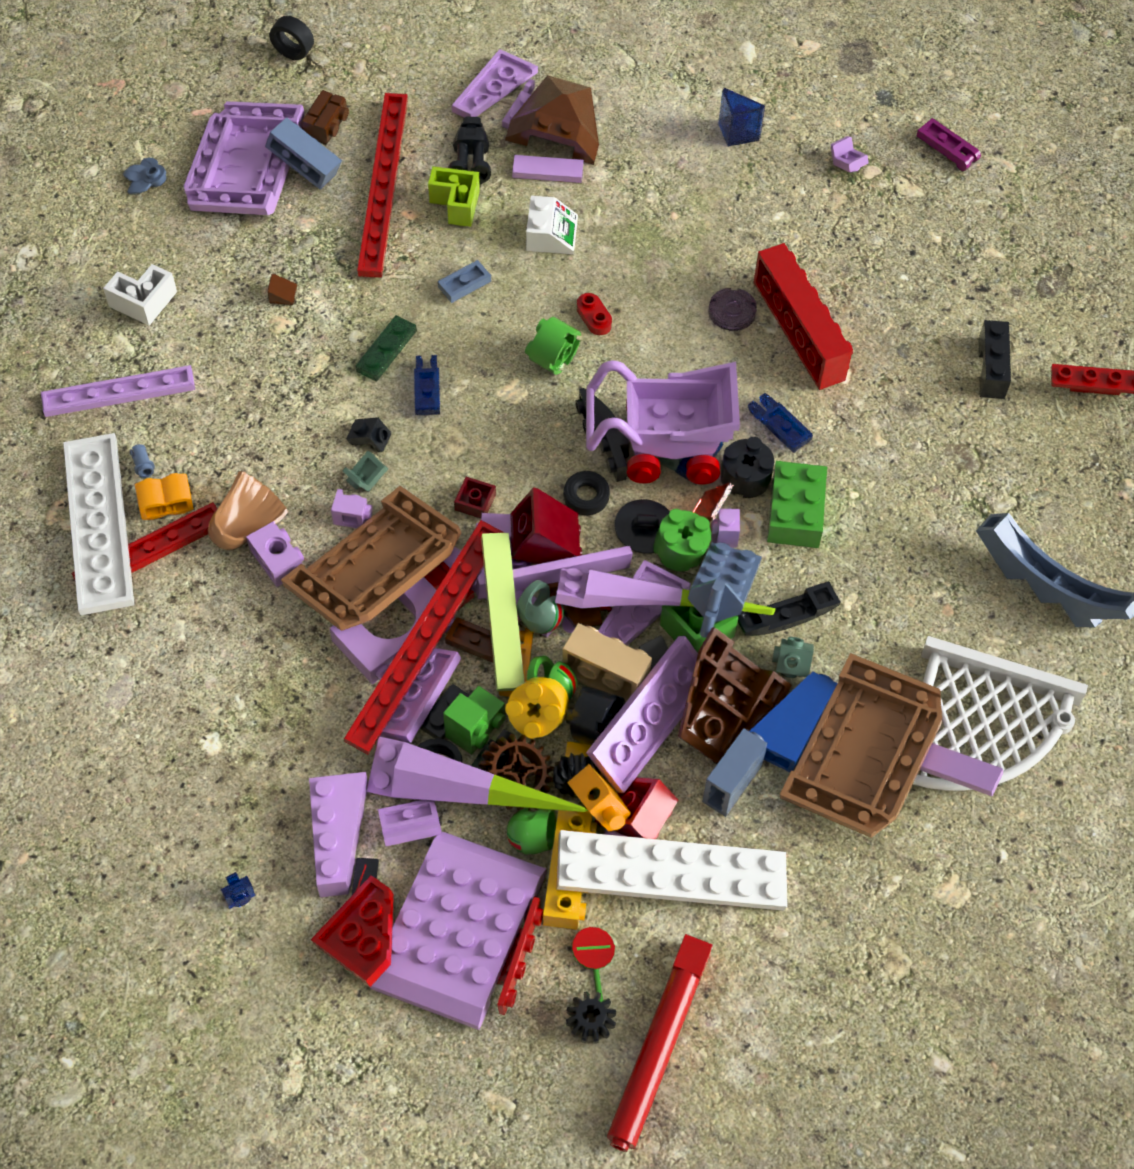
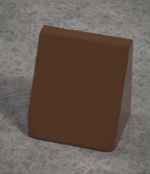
(281, 290)

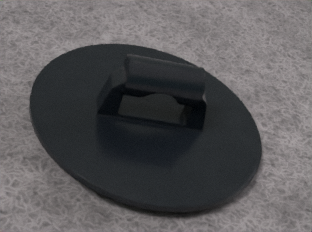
(639, 523)

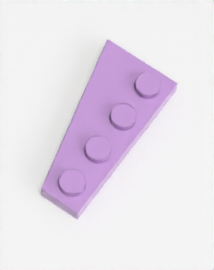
(493, 83)
(631, 620)
(421, 695)

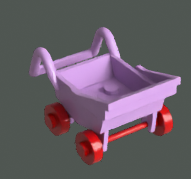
(671, 419)

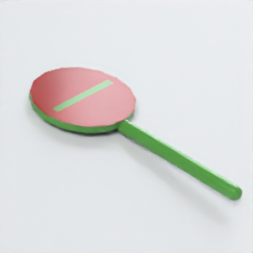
(593, 950)

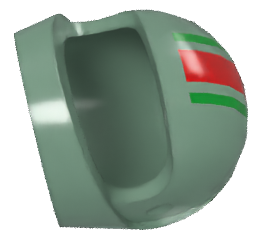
(544, 614)

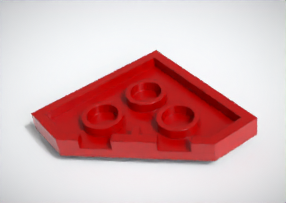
(361, 932)

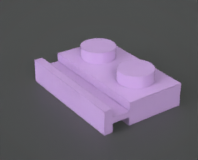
(409, 822)

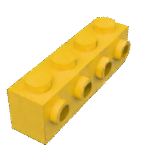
(564, 907)

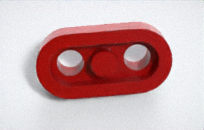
(590, 310)

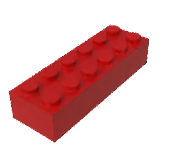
(802, 316)

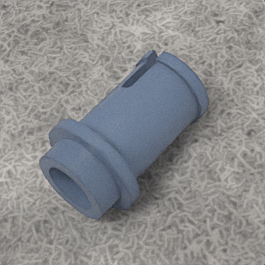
(143, 465)

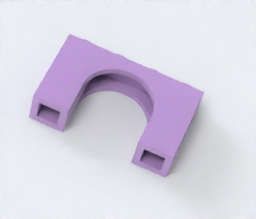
(375, 654)

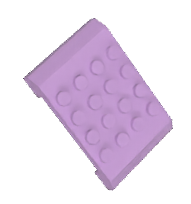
(458, 928)

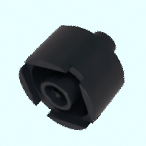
(747, 467)
(592, 714)

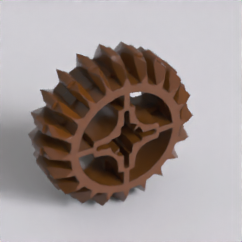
(515, 750)

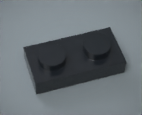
(434, 721)

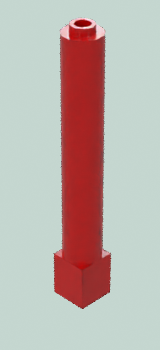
(659, 1043)

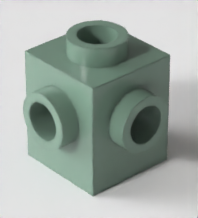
(793, 657)

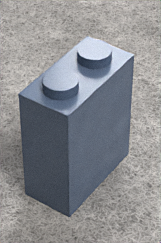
(734, 772)

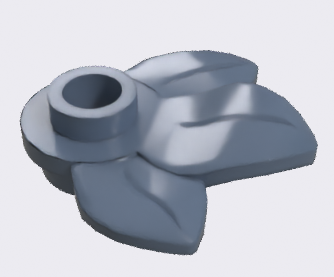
(145, 175)

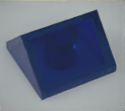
(740, 118)

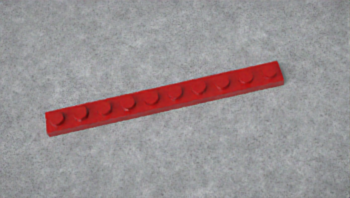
(382, 186)
(419, 643)

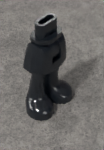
(472, 140)

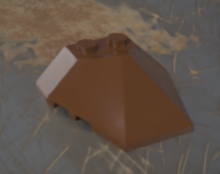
(558, 113)
(726, 697)

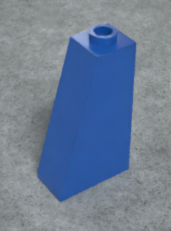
(793, 721)

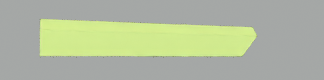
(502, 611)

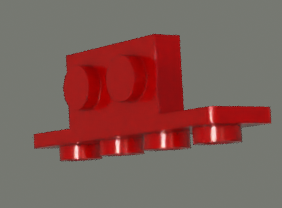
(1092, 379)
(514, 966)

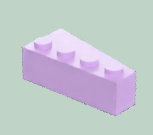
(336, 824)

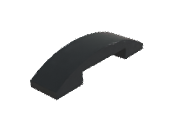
(791, 612)

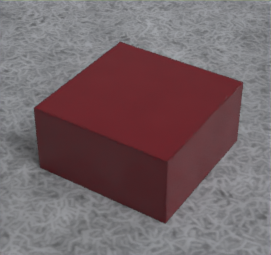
(474, 497)

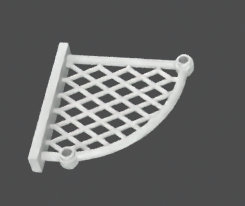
(1010, 674)

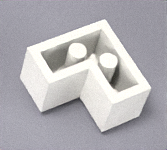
(141, 298)

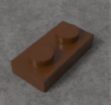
(470, 639)

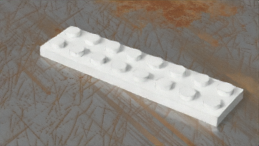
(98, 524)
(671, 870)

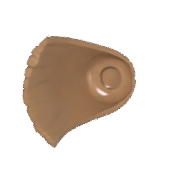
(244, 511)

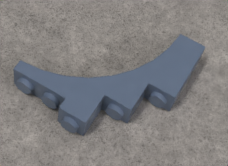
(1051, 582)

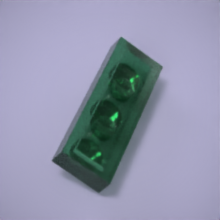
(386, 348)

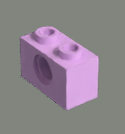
(271, 540)

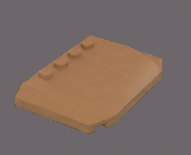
(376, 561)
(866, 747)

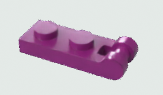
(949, 144)

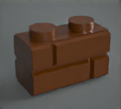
(325, 116)

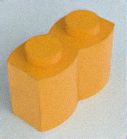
(164, 496)

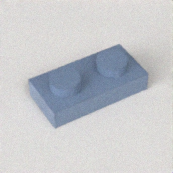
(464, 281)

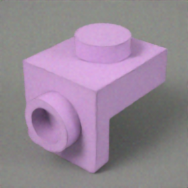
(846, 157)

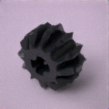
(567, 769)
(579, 1014)

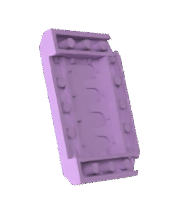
(233, 165)

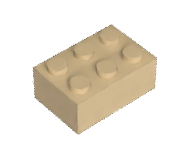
(605, 662)

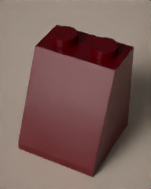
(544, 529)

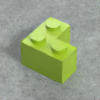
(457, 190)

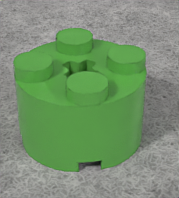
(553, 344)
(682, 540)

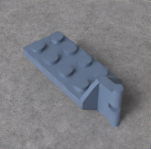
(723, 583)

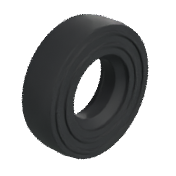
(591, 479)

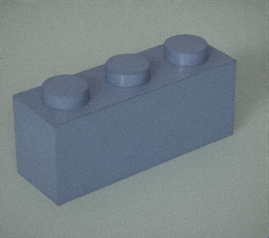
(303, 153)

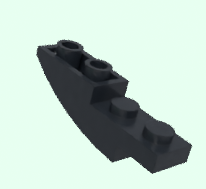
(613, 442)

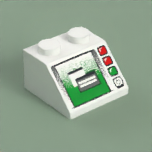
(550, 226)

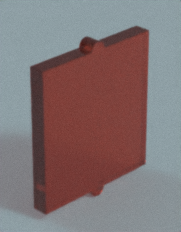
(712, 501)

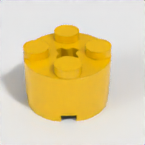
(523, 711)

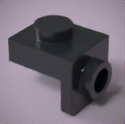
(369, 431)

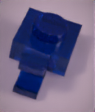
(238, 891)

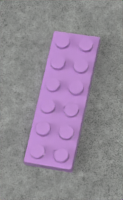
(645, 717)

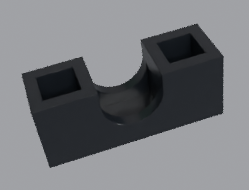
(995, 351)

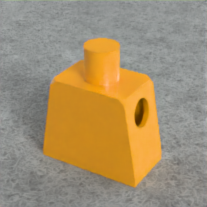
(608, 807)

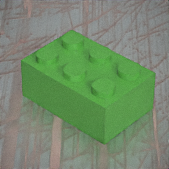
(797, 504)

